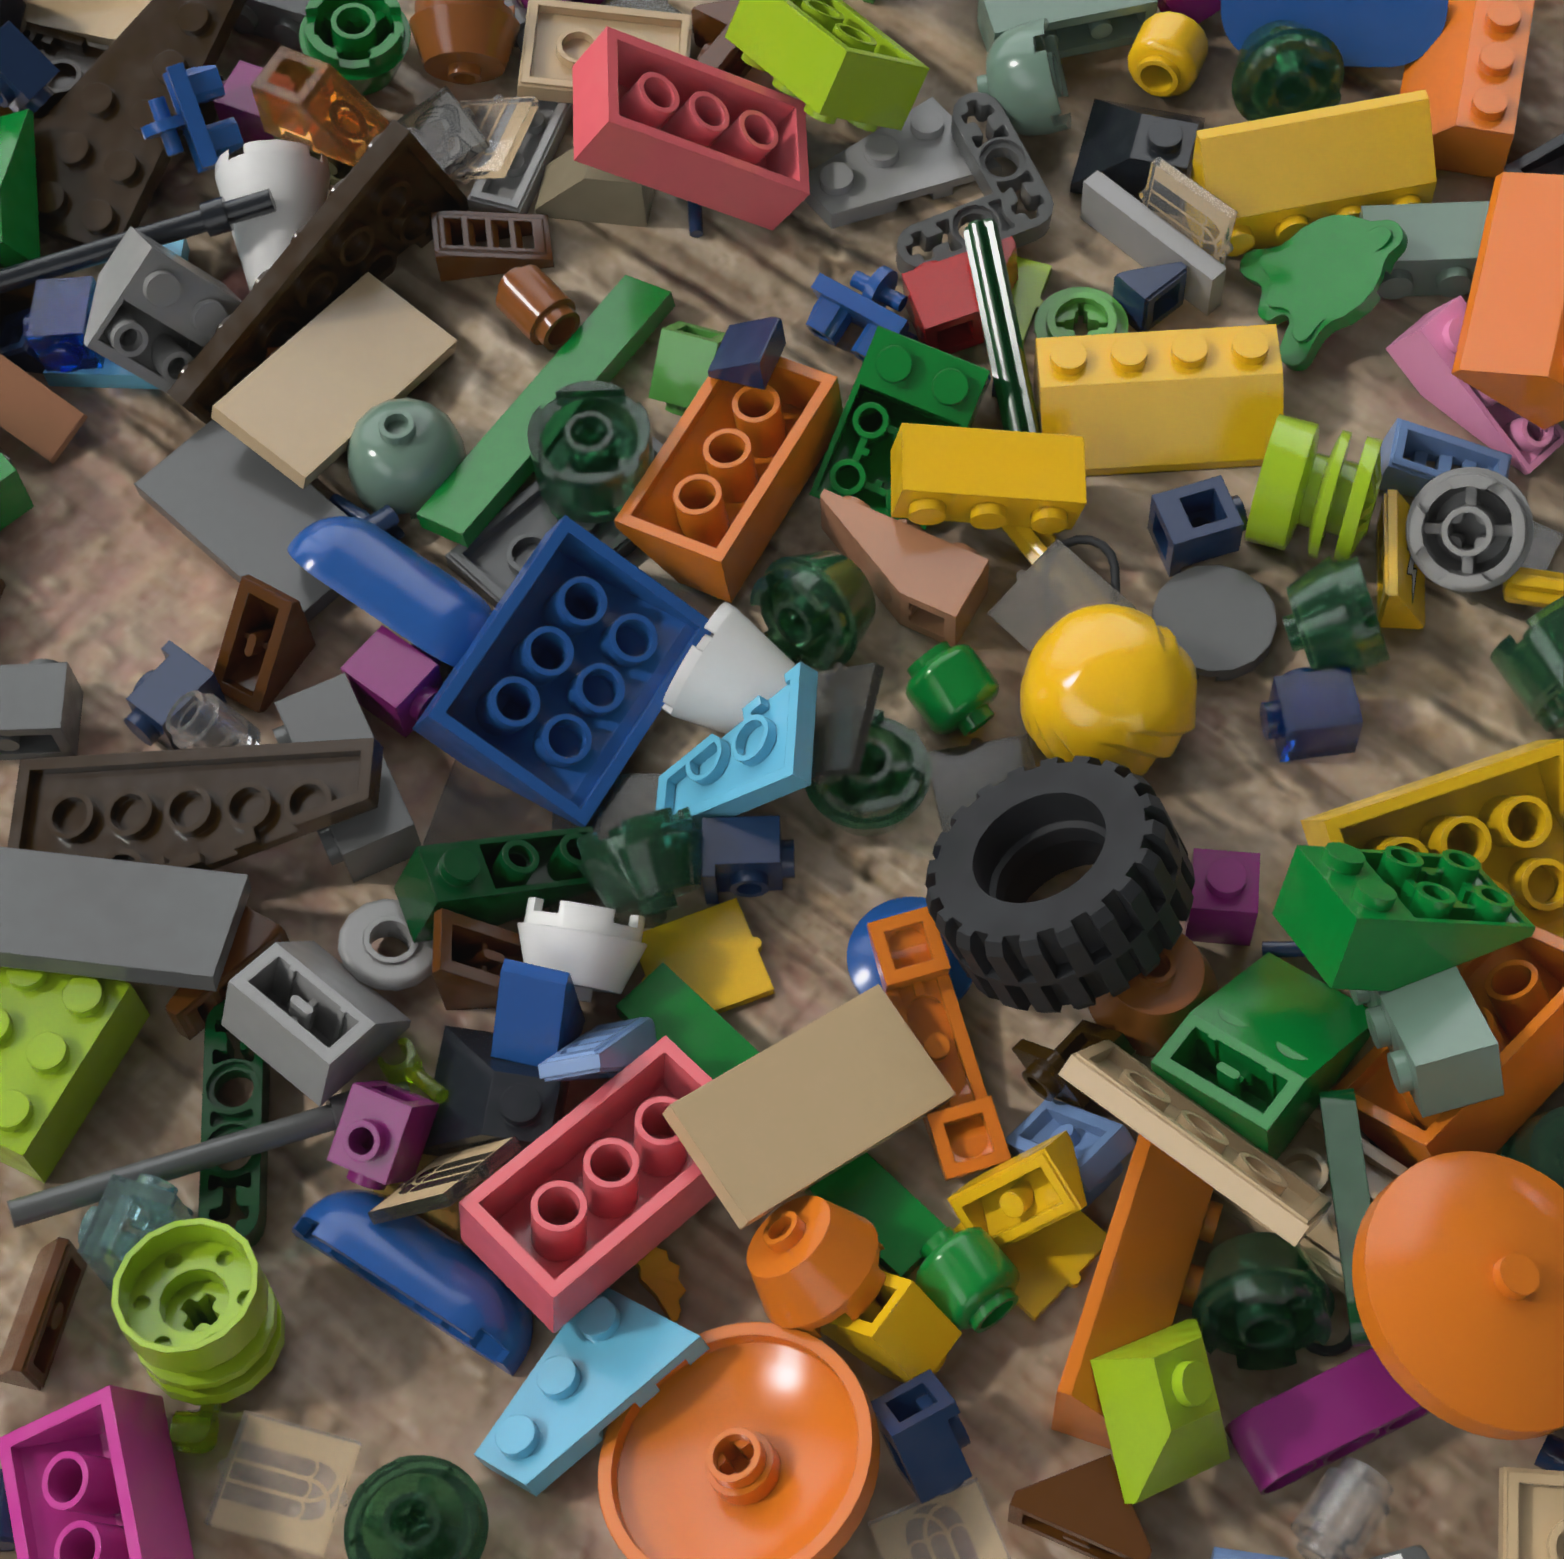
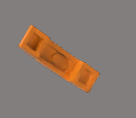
(918, 983)

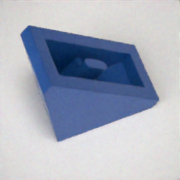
(534, 1013)

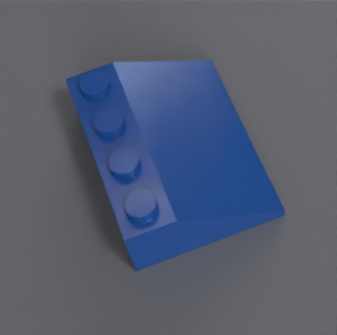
(564, 674)

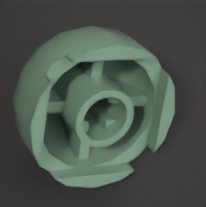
(1027, 79)
(402, 454)

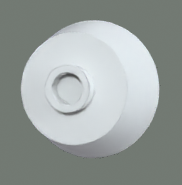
(583, 943)

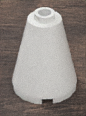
(298, 188)
(726, 672)

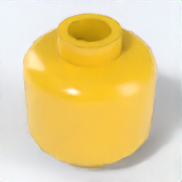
(1167, 54)

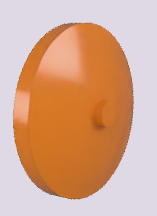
(1468, 1291)
(743, 1453)

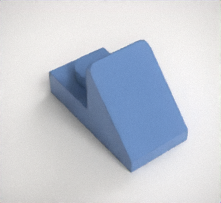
(1096, 1141)

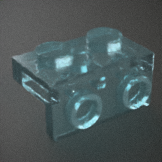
(123, 1218)

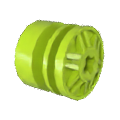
(1313, 489)
(198, 1311)

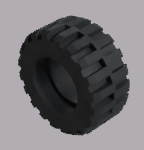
(1088, 934)

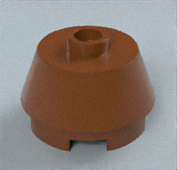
(464, 38)
(1159, 1001)

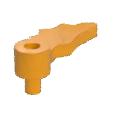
(661, 1280)

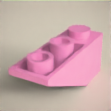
(1427, 359)

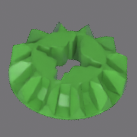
(1061, 311)

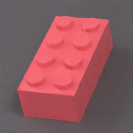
(689, 129)
(591, 1191)

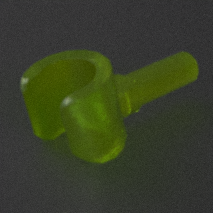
(413, 1072)
(196, 1429)

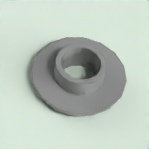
(376, 921)

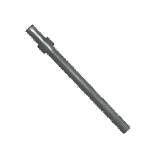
(184, 1160)

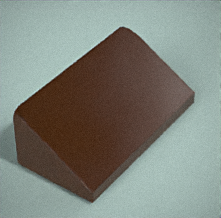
(42, 1315)

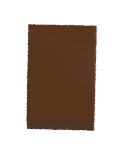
(261, 644)
(470, 959)
(1083, 1512)

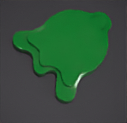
(1323, 279)

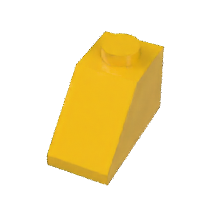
(898, 1332)

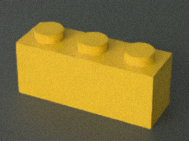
(987, 477)

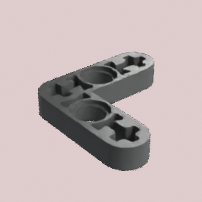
(999, 192)

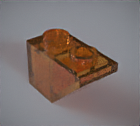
(315, 106)

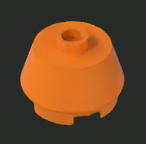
(815, 1264)

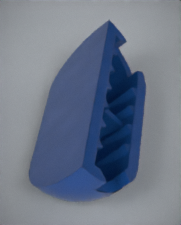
(1363, 30)
(392, 584)
(423, 1273)

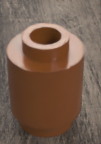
(537, 306)

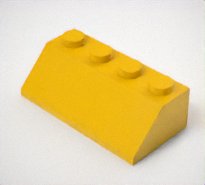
(1317, 165)
(1162, 396)

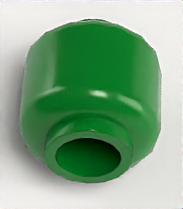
(952, 689)
(968, 1277)

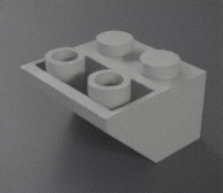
(154, 310)
(309, 1017)

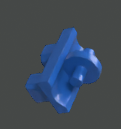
(187, 91)
(840, 306)

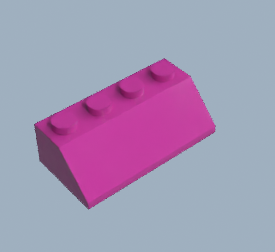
(96, 1481)

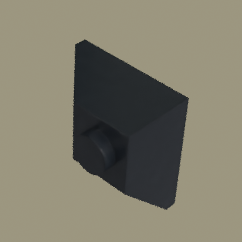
(1127, 138)
(489, 1096)

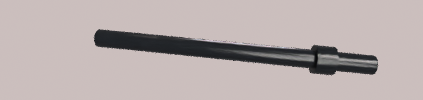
(214, 217)

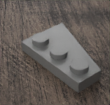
(891, 169)

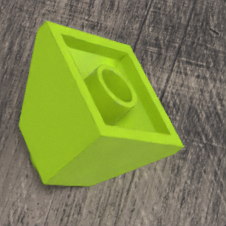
(1160, 1410)

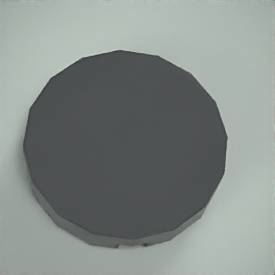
(1218, 619)

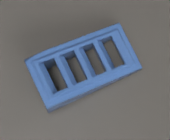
(1427, 444)
(600, 1051)

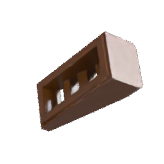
(473, 261)
(191, 1007)

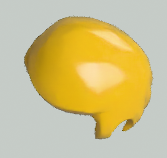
(1109, 688)

